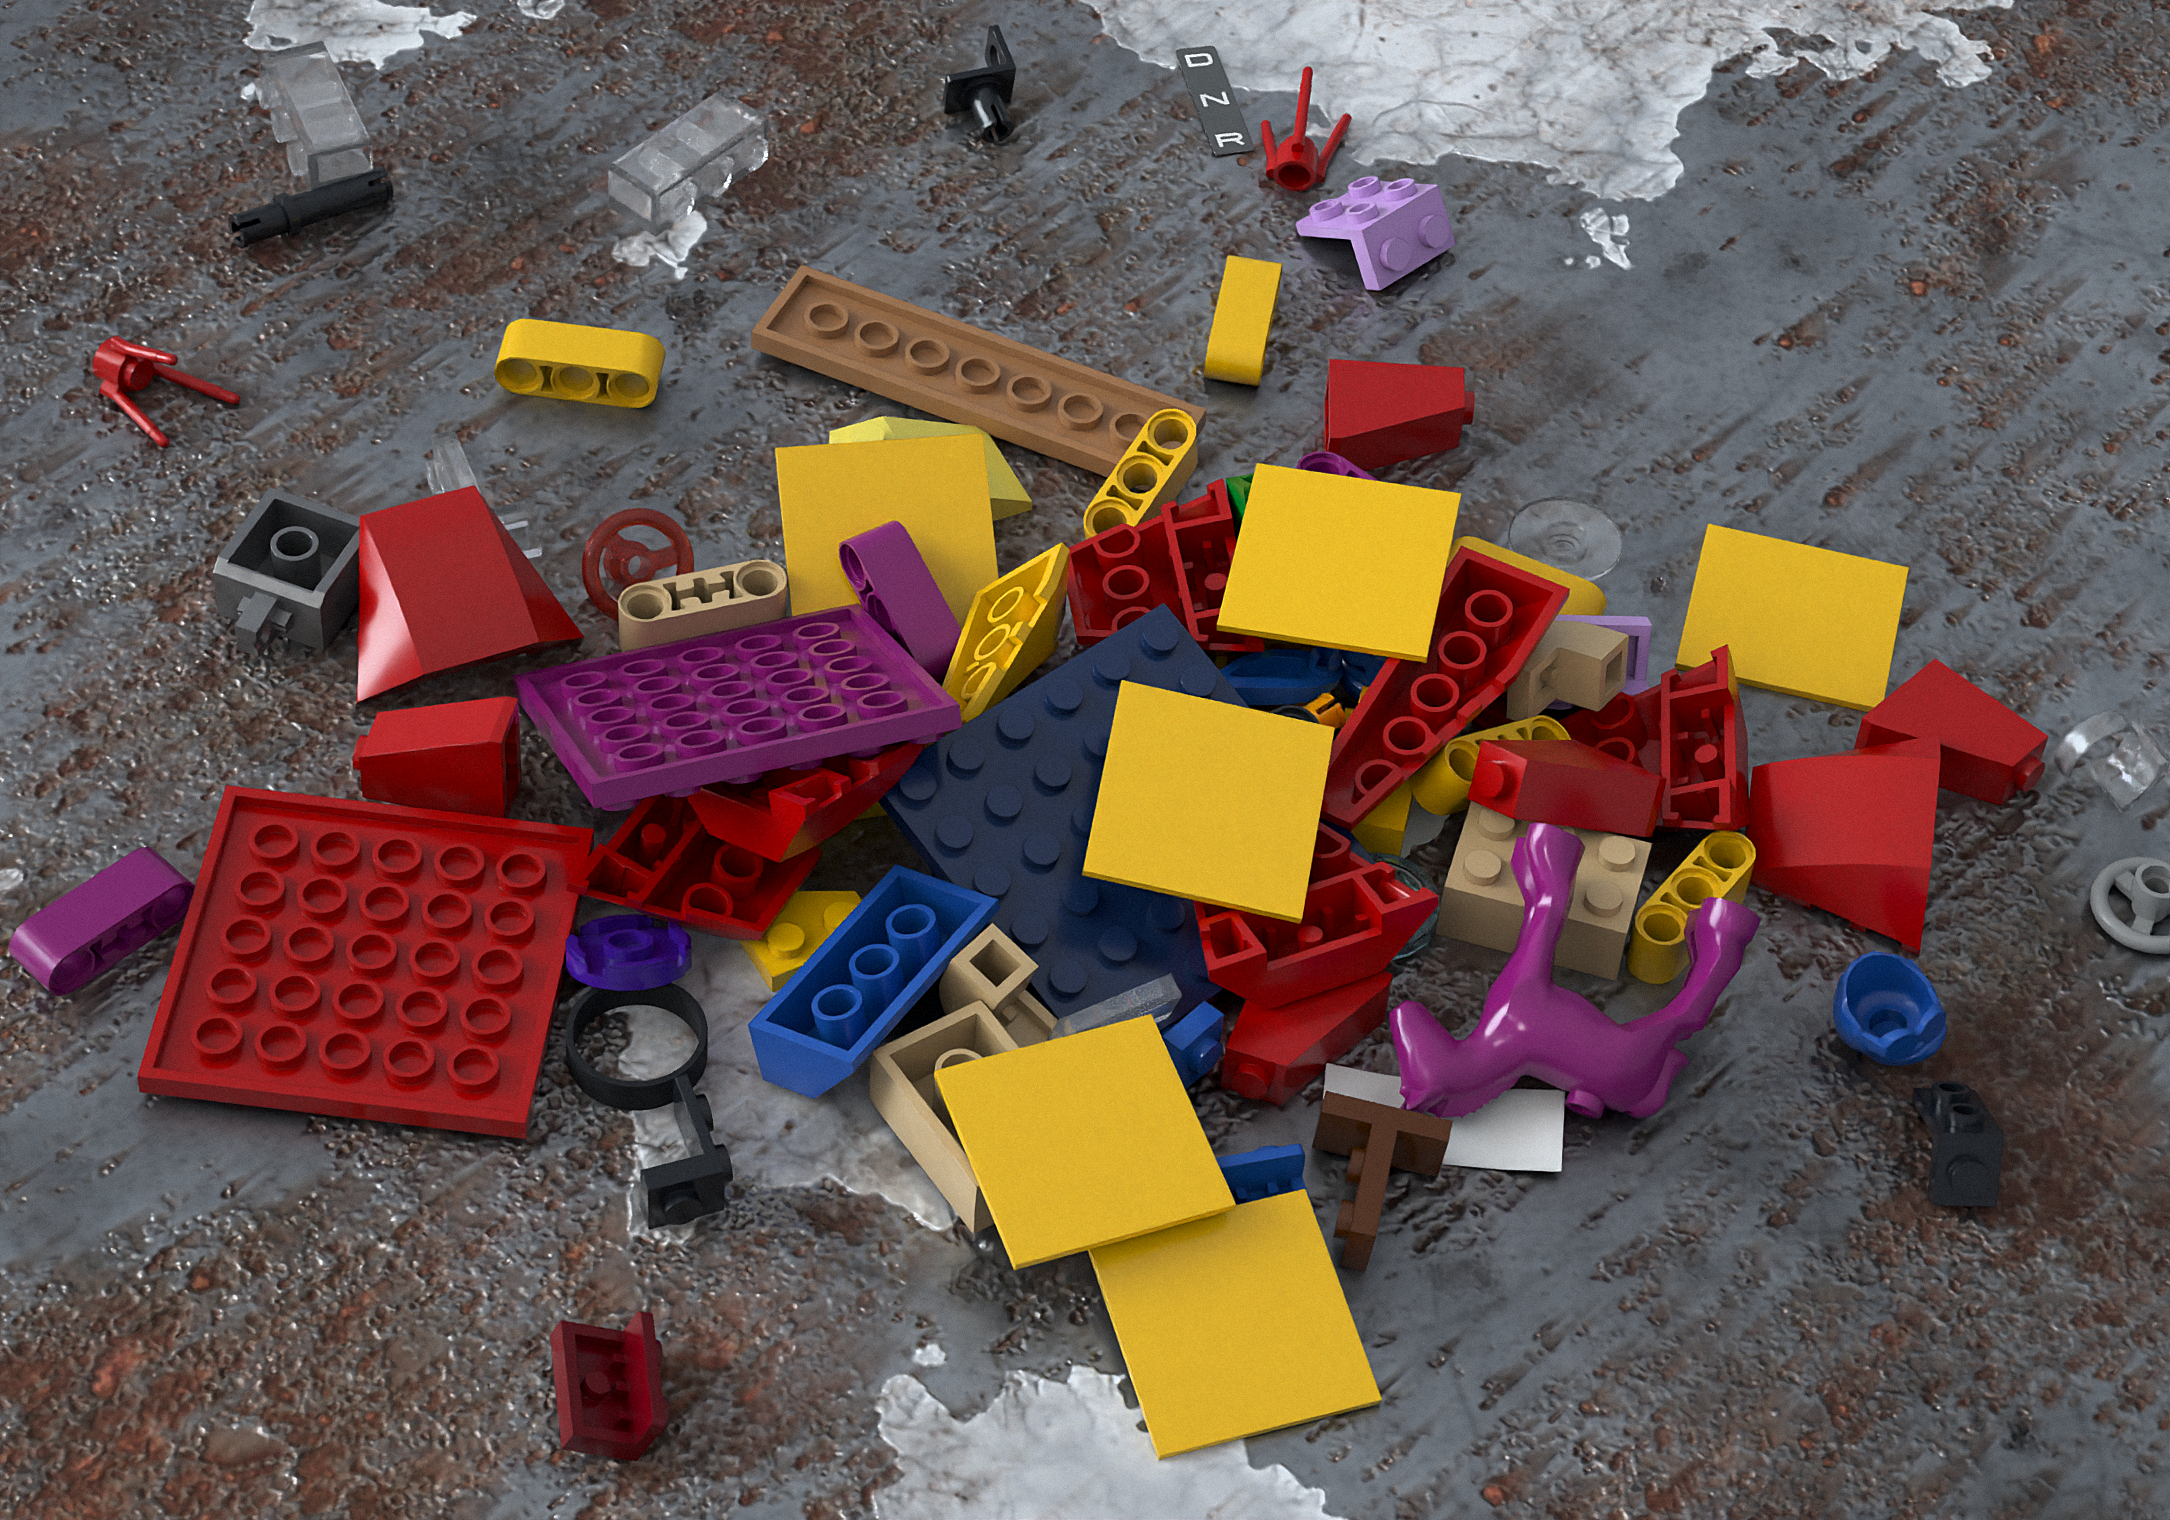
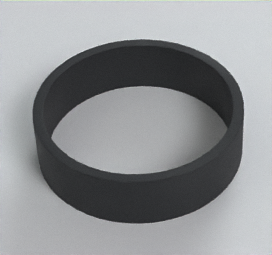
(635, 1094)

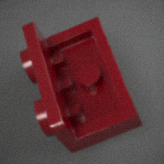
(609, 1387)

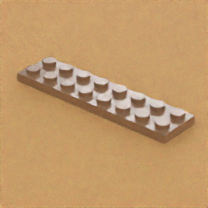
(960, 371)

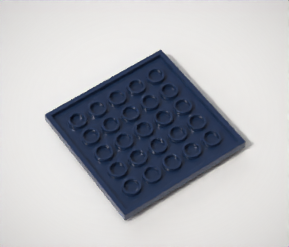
(1013, 813)

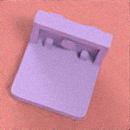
(1389, 226)

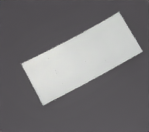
(1509, 1133)

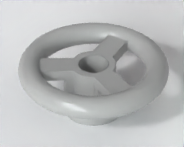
(2149, 896)

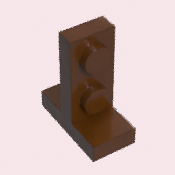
(1375, 1140)

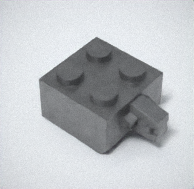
(289, 573)

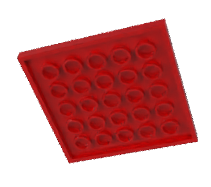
(369, 962)

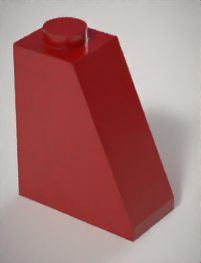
(1393, 411)
(1982, 742)
(444, 757)
(1566, 786)
(1289, 1045)

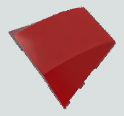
(1169, 560)
(446, 594)
(1685, 732)
(800, 809)
(1850, 833)
(681, 874)
(1348, 930)

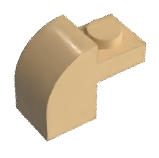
(1571, 664)
(997, 974)

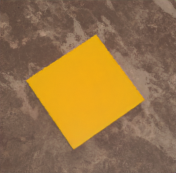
(845, 489)
(1340, 562)
(1795, 617)
(1209, 802)
(1083, 1141)
(1234, 1325)

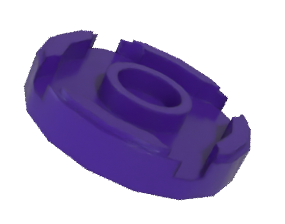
(628, 953)

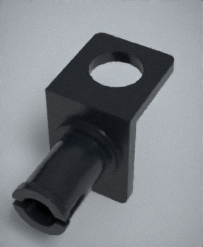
(985, 89)

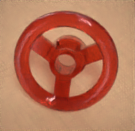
(622, 550)

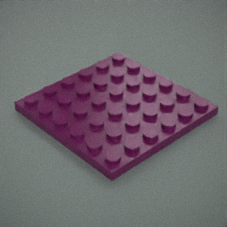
(733, 705)

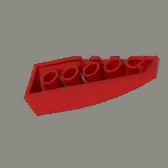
(1479, 645)

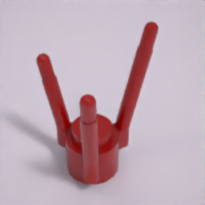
(1296, 160)
(131, 367)

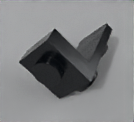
(1964, 1145)
(691, 1186)

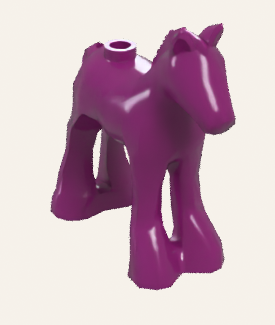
(1555, 1032)

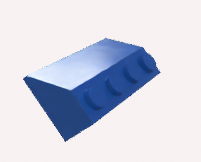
(865, 979)

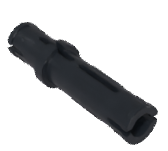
(290, 213)

